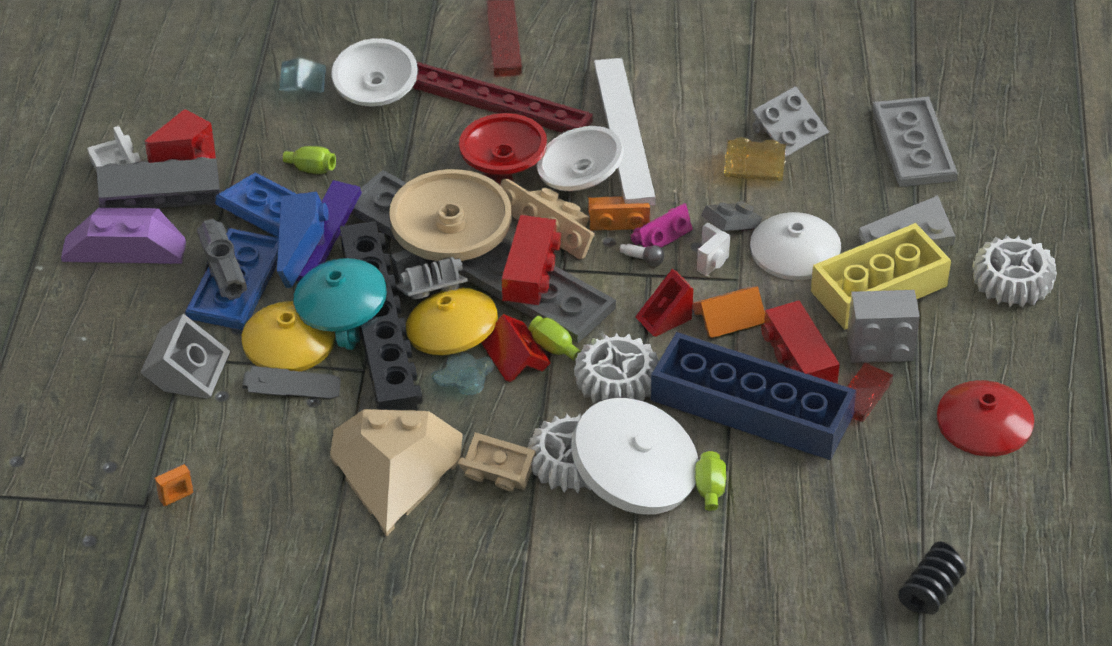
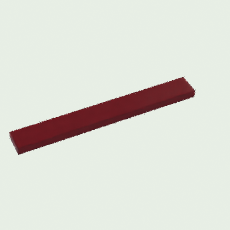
(499, 99)

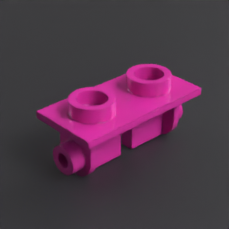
(664, 228)

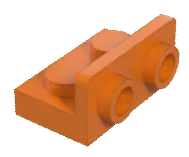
(614, 214)

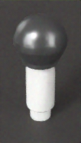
(652, 255)

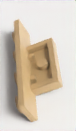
(546, 204)

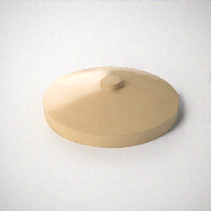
(450, 215)

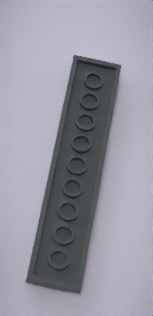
(568, 299)

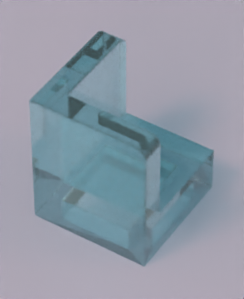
(302, 74)

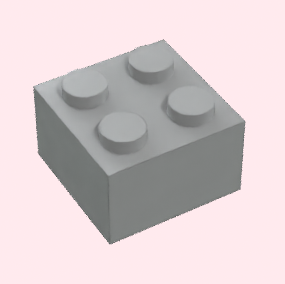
(882, 326)

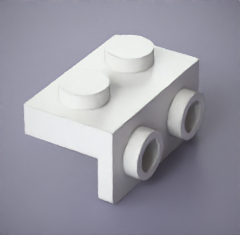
(115, 151)

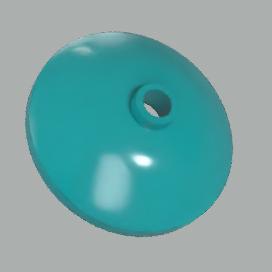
(340, 294)

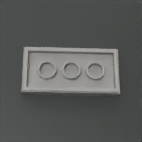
(914, 141)

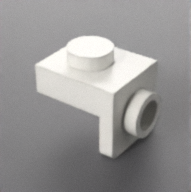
(713, 249)

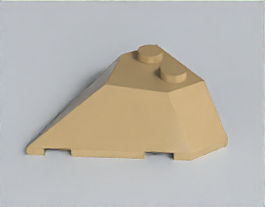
(394, 459)

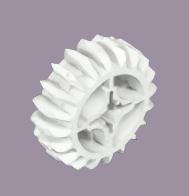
(1014, 271)
(615, 368)
(554, 454)

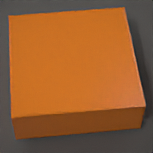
(174, 485)

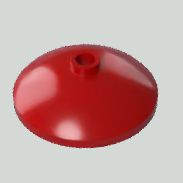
(503, 144)
(985, 418)

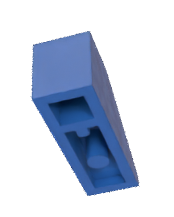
(299, 233)

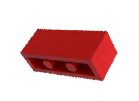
(530, 260)
(799, 342)

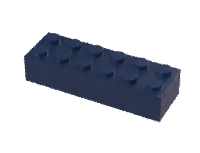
(753, 395)

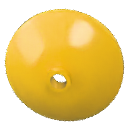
(451, 321)
(283, 341)

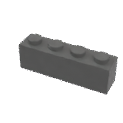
(158, 184)

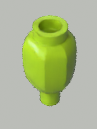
(311, 159)
(552, 337)
(710, 478)

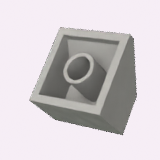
(185, 359)

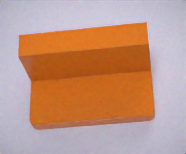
(731, 311)

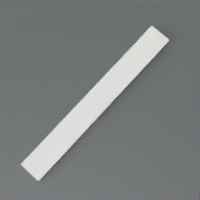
(621, 119)

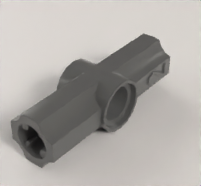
(221, 259)

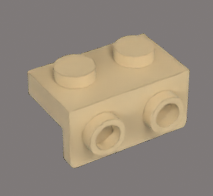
(498, 461)

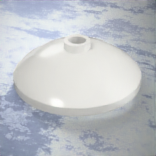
(374, 72)
(580, 158)
(792, 244)

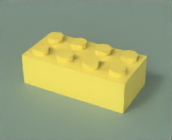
(892, 262)

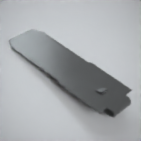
(287, 382)

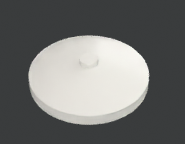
(634, 456)

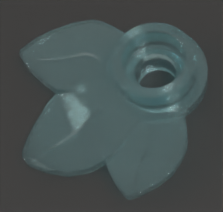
(464, 373)

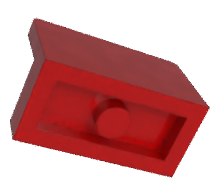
(514, 348)

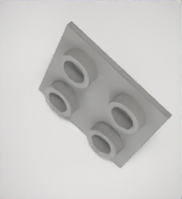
(789, 121)
(418, 286)

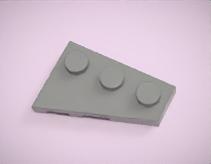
(927, 215)

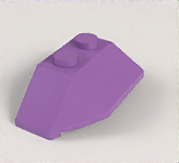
(125, 237)

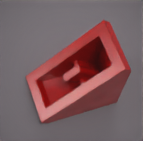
(668, 305)

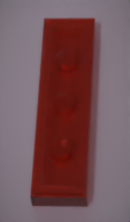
(504, 37)

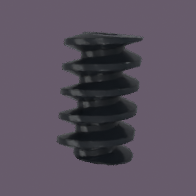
(932, 579)

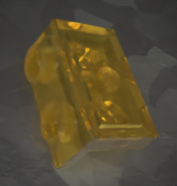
(755, 159)

